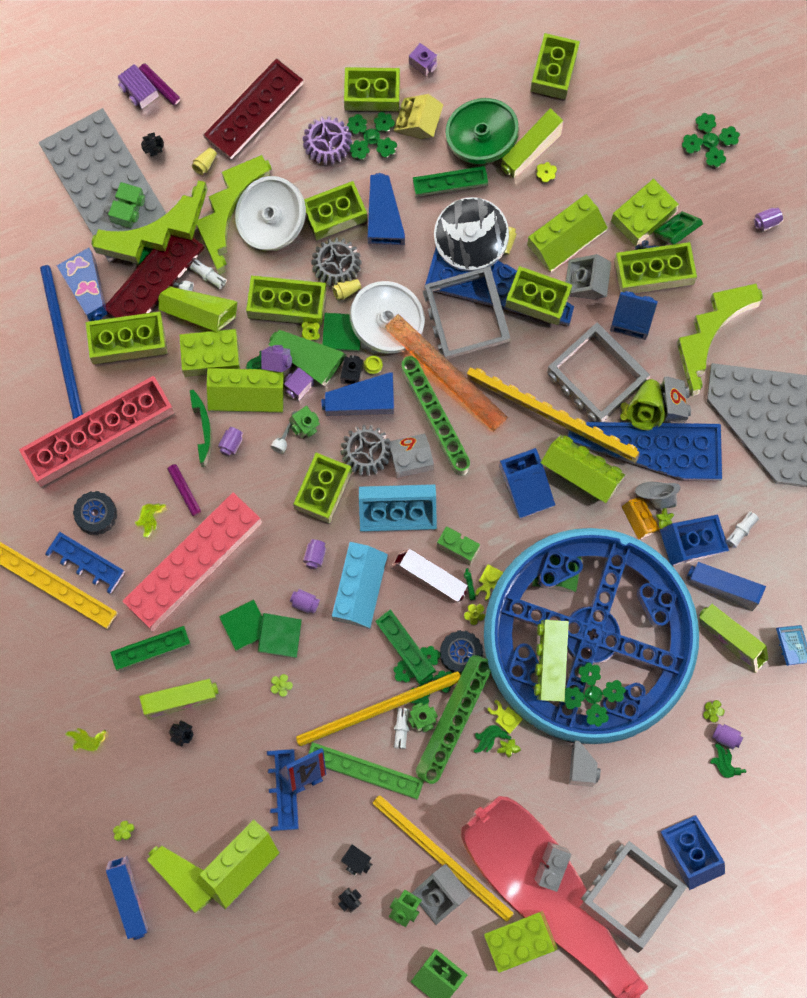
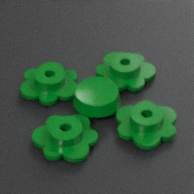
(372, 136)
(710, 140)
(400, 676)
(594, 694)

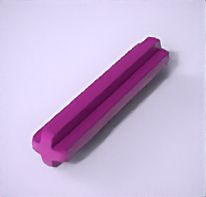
(159, 84)
(184, 490)

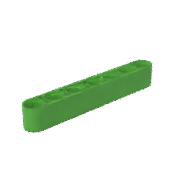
(435, 424)
(447, 726)

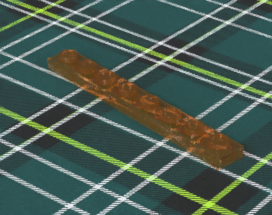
(446, 372)

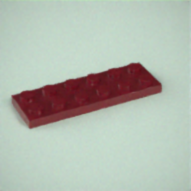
(253, 109)
(154, 276)

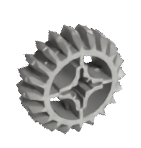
(330, 265)
(374, 446)

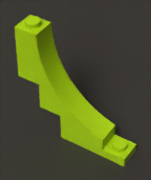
(179, 221)
(215, 226)
(695, 347)

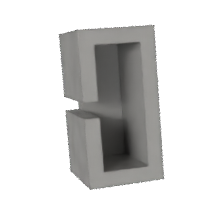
(557, 859)

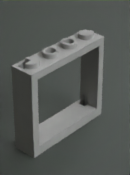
(456, 280)
(619, 353)
(613, 925)

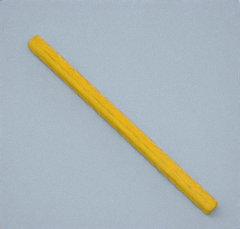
(378, 709)
(443, 858)

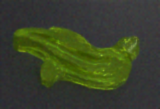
(147, 517)
(85, 741)

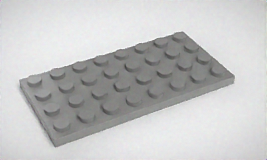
(91, 165)

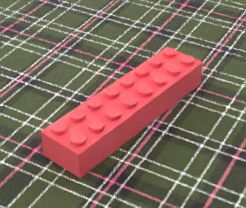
(96, 431)
(192, 561)

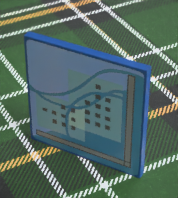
(793, 644)

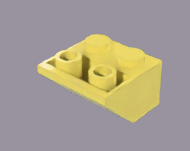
(419, 116)

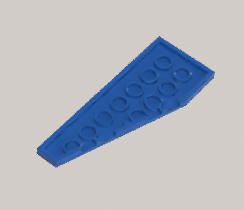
(477, 289)
(672, 449)

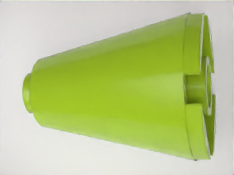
(647, 406)

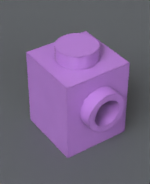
(423, 59)
(276, 358)
(298, 384)

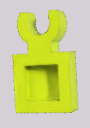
(489, 580)
(507, 718)

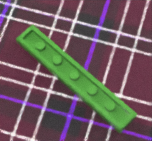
(370, 772)

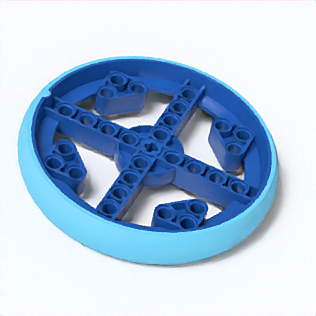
(662, 580)

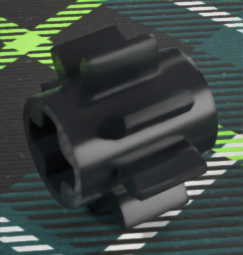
(152, 144)
(181, 733)
(350, 900)

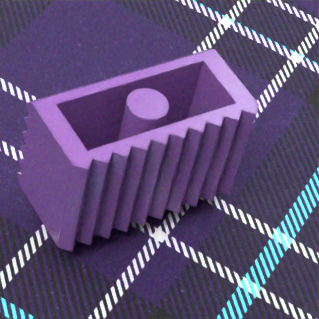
(137, 86)

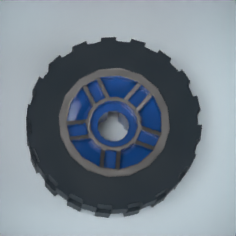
(84, 512)
(453, 644)

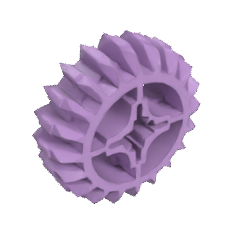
(313, 145)

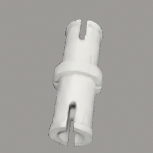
(208, 274)
(742, 529)
(401, 728)

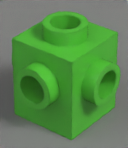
(304, 422)
(426, 724)
(404, 912)

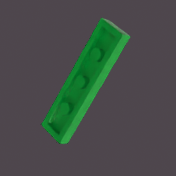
(450, 181)
(405, 646)
(150, 648)

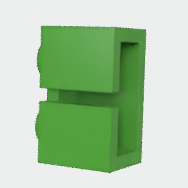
(126, 209)
(453, 544)

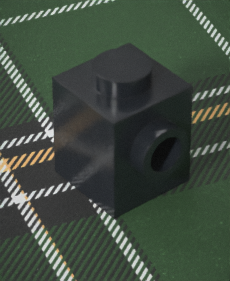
(352, 370)
(356, 861)

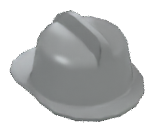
(661, 494)

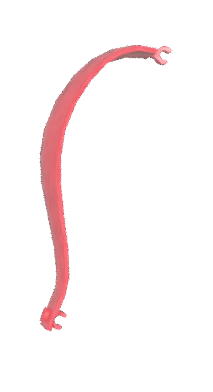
(507, 850)

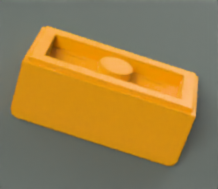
(640, 517)

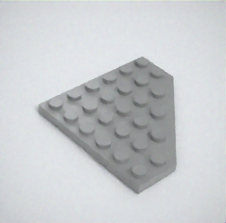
(766, 415)

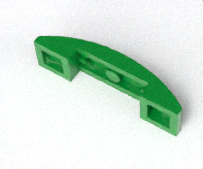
(203, 449)

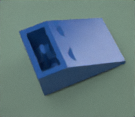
(633, 315)
(527, 483)

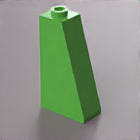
(313, 358)

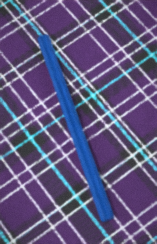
(61, 341)

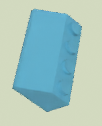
(397, 507)
(359, 585)

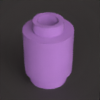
(768, 218)
(230, 441)
(314, 554)
(304, 601)
(727, 736)

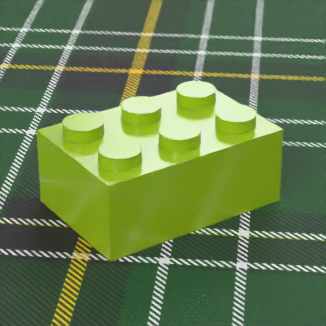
(554, 66)
(371, 89)
(335, 210)
(644, 212)
(538, 295)
(209, 350)
(322, 488)
(520, 941)

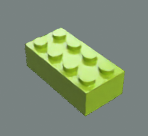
(655, 268)
(286, 300)
(583, 468)

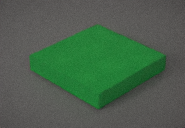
(678, 227)
(339, 333)
(243, 625)
(279, 635)

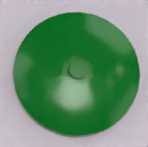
(482, 130)

